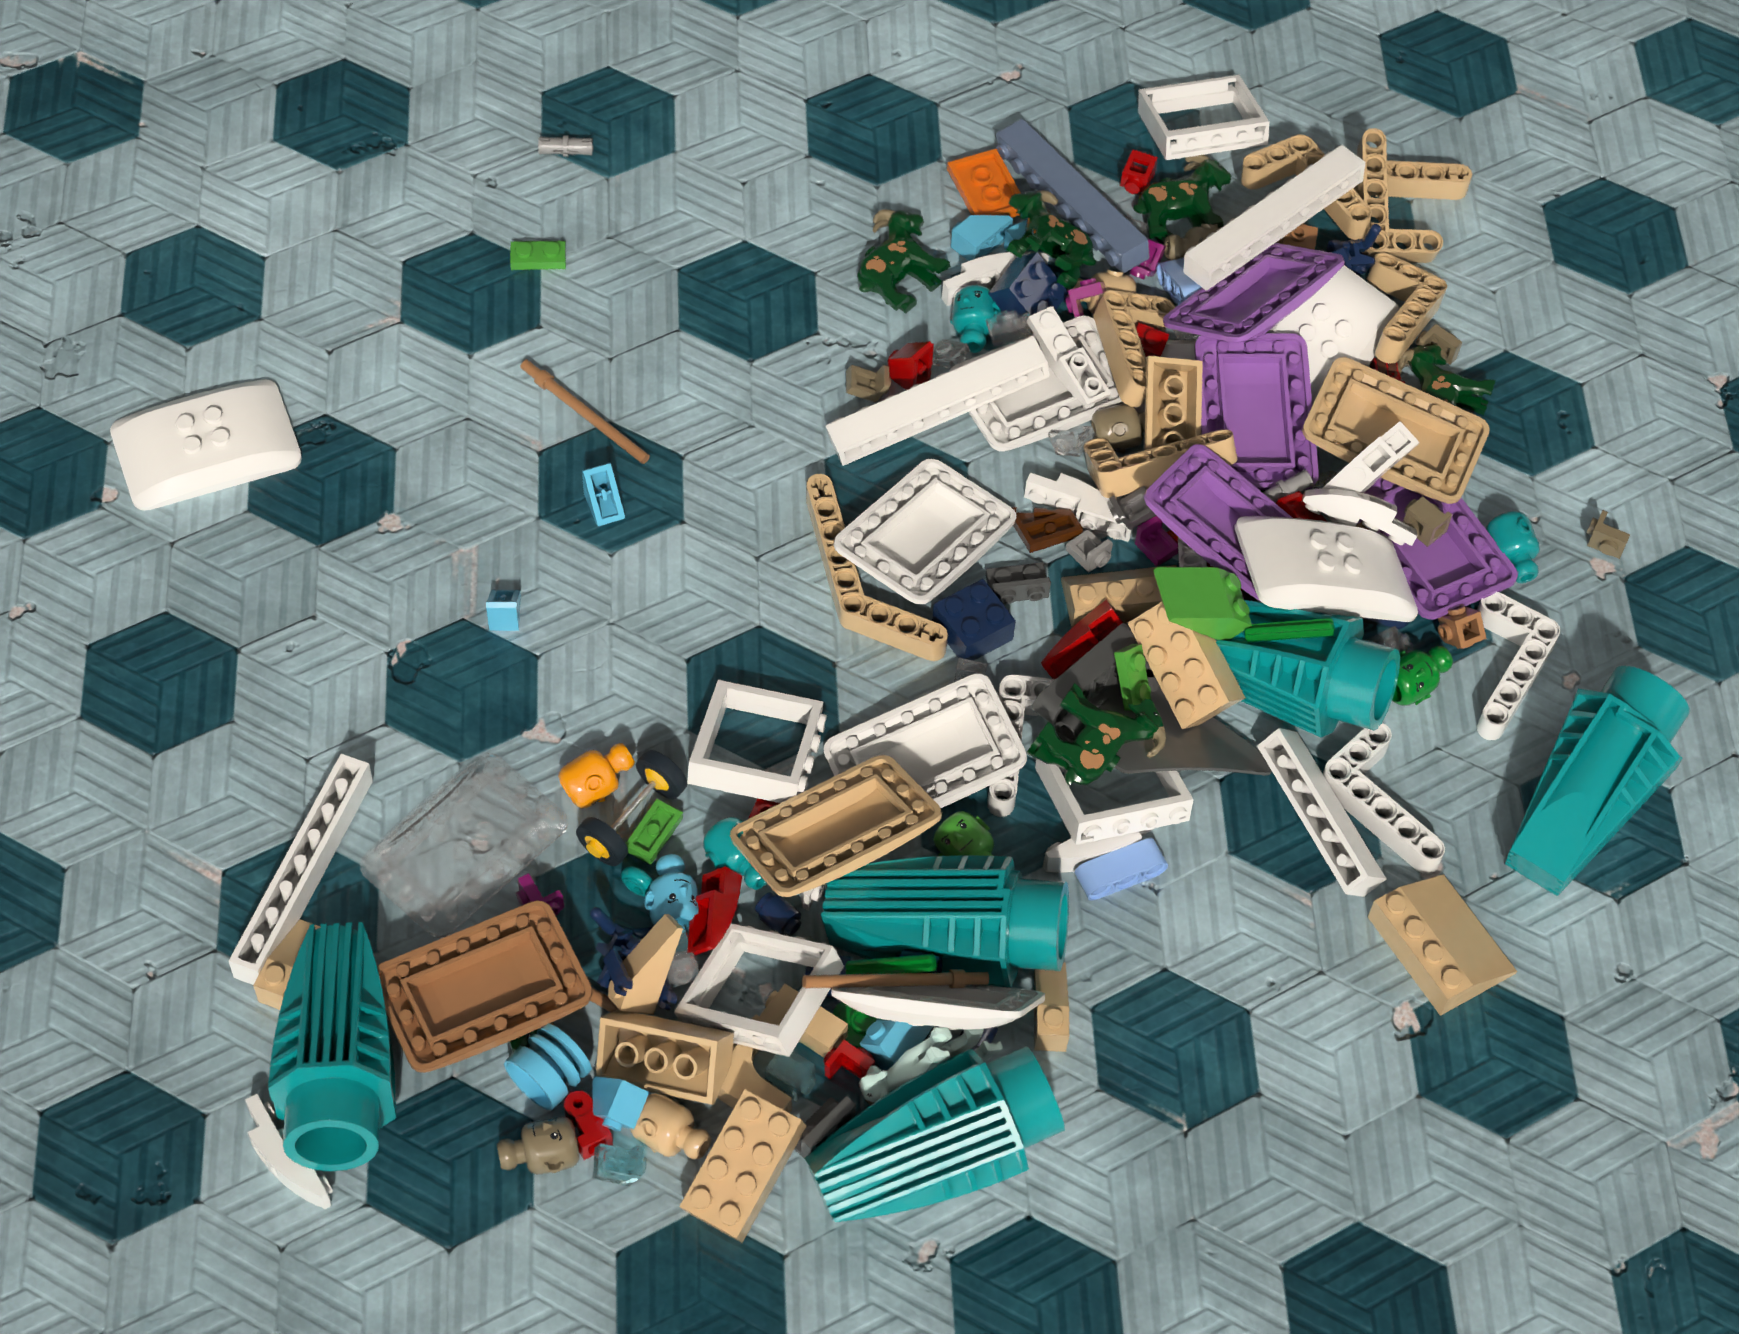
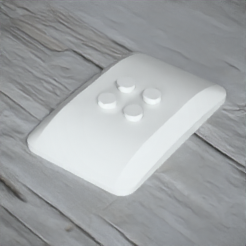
(1339, 322)
(1047, 404)
(205, 443)
(925, 531)
(1325, 568)
(944, 740)
(941, 1006)

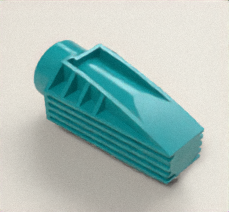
(1314, 678)
(1598, 774)
(959, 907)
(333, 1053)
(937, 1137)

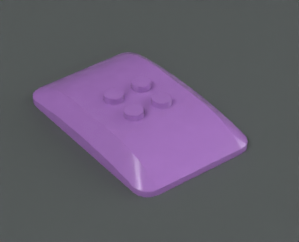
(1256, 294)
(1264, 398)
(1201, 504)
(1455, 567)

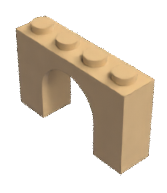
(820, 1036)

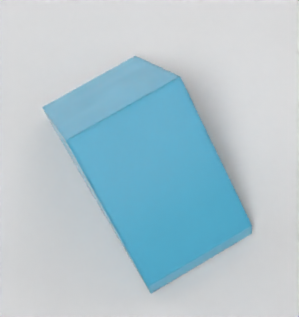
(602, 494)
(503, 610)

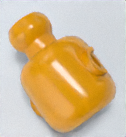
(594, 776)

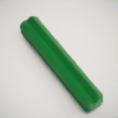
(1290, 630)
(893, 965)

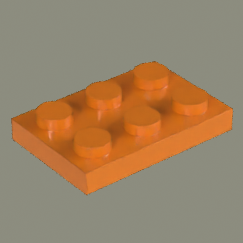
(984, 183)

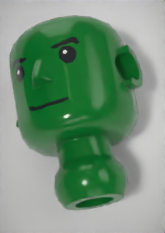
(1420, 674)

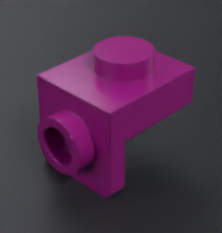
(1149, 267)
(1087, 289)
(1155, 541)
(529, 892)

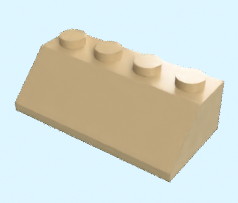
(1172, 400)
(1126, 591)
(664, 1055)

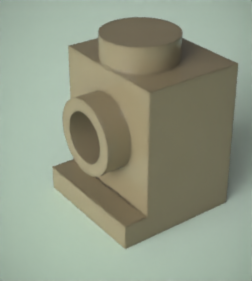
(1427, 520)

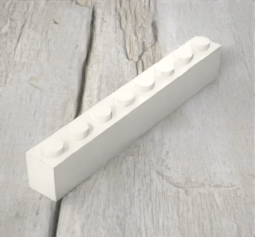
(1273, 217)
(938, 400)
(302, 866)

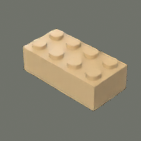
(1186, 667)
(743, 1165)

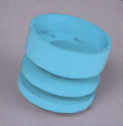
(547, 1066)

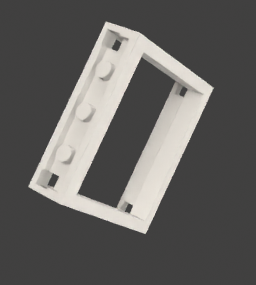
(1204, 139)
(747, 780)
(1120, 820)
(721, 962)

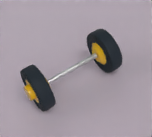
(661, 776)

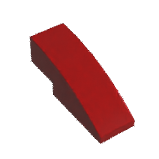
(1081, 639)
(716, 909)

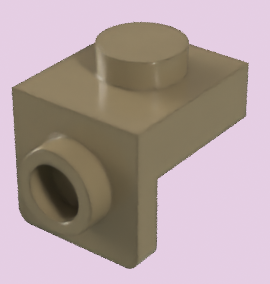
(1448, 342)
(867, 383)
(1606, 538)

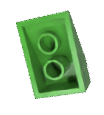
(1204, 600)

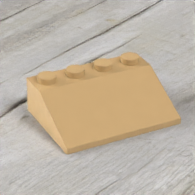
(1440, 942)

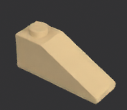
(648, 967)
(277, 969)
(1052, 1015)

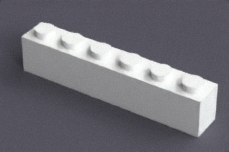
(1321, 812)

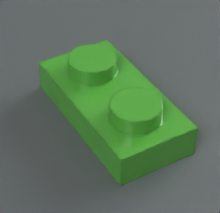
(537, 255)
(1132, 675)
(654, 831)

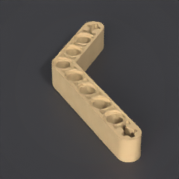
(1426, 180)
(925, 637)

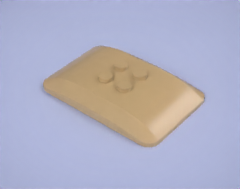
(1364, 404)
(836, 826)

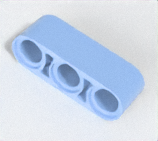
(1174, 281)
(1121, 869)

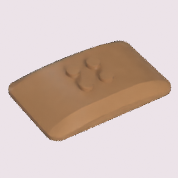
(482, 987)

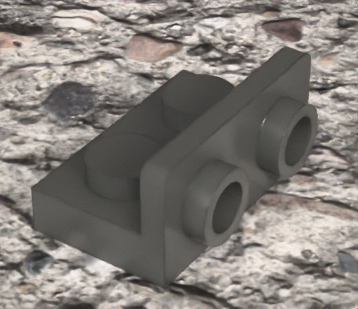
(1019, 582)
(824, 1123)

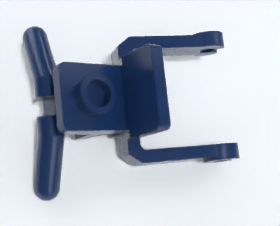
(1352, 250)
(621, 945)

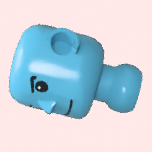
(672, 892)

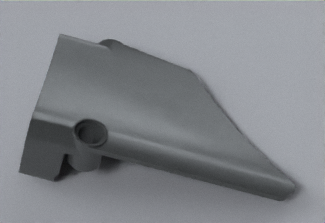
(1199, 748)

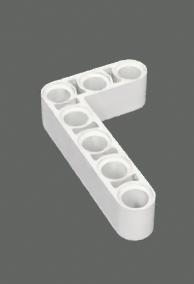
(1526, 634)
(1016, 706)
(1376, 801)

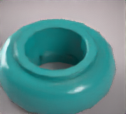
(636, 880)

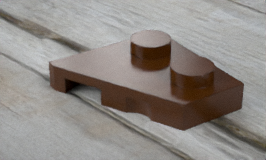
(1046, 527)

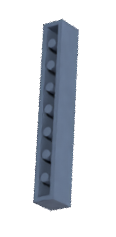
(1077, 199)

